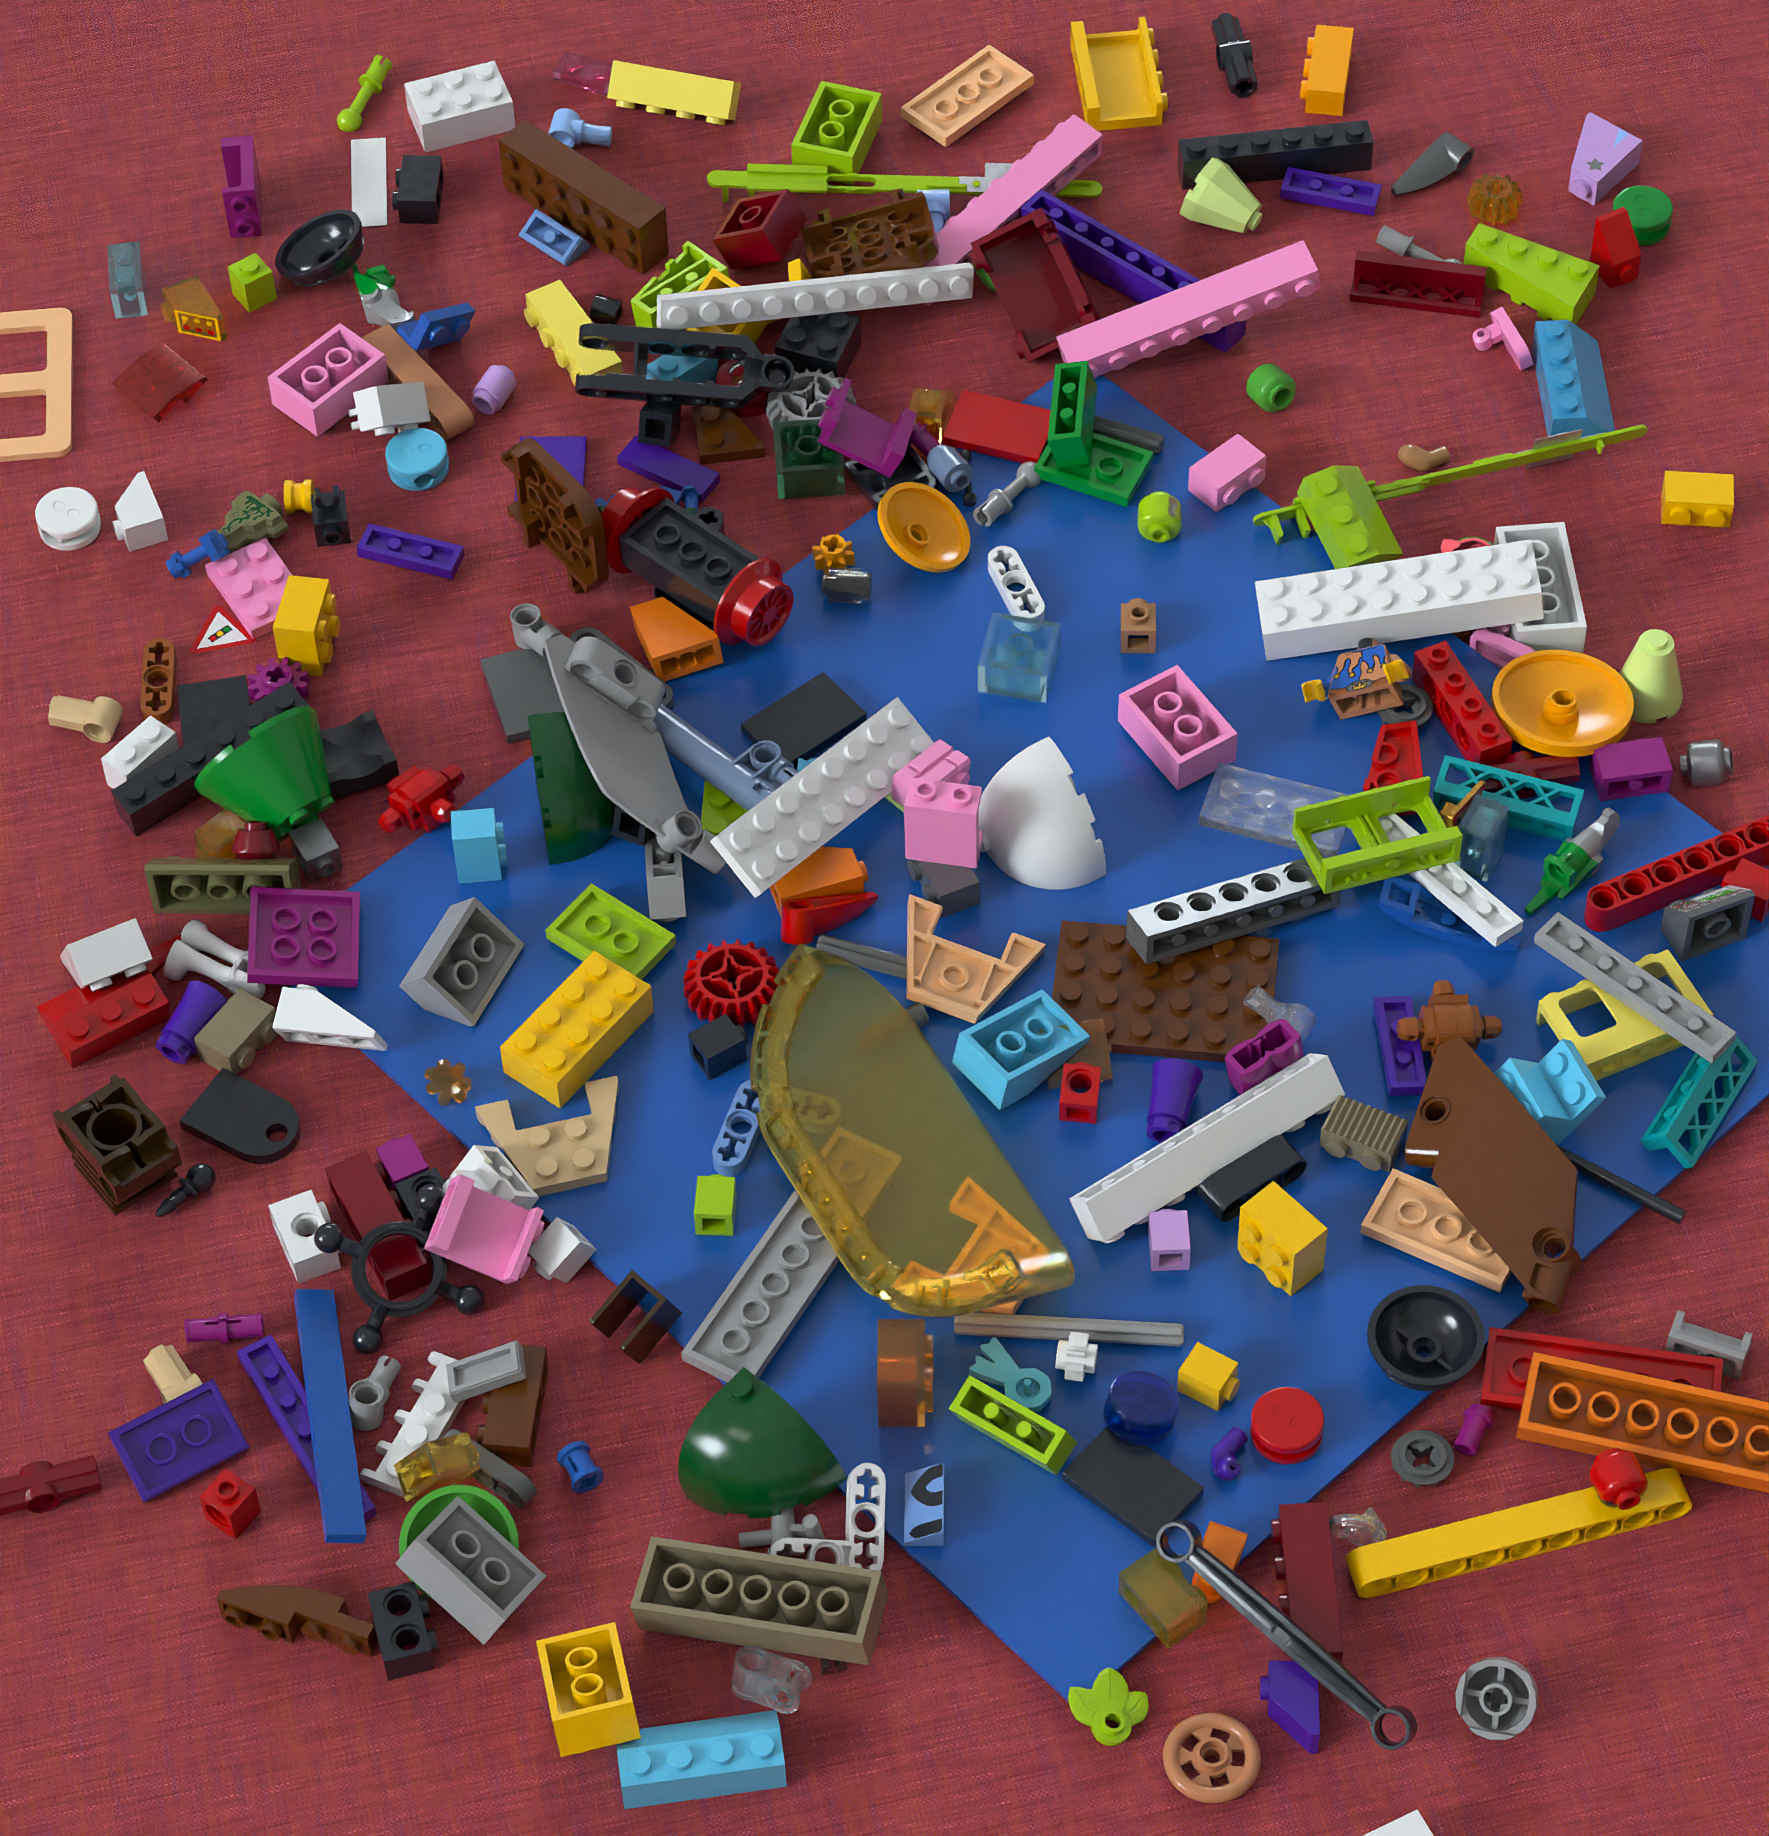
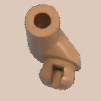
(1421, 459)

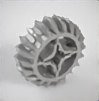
(804, 397)

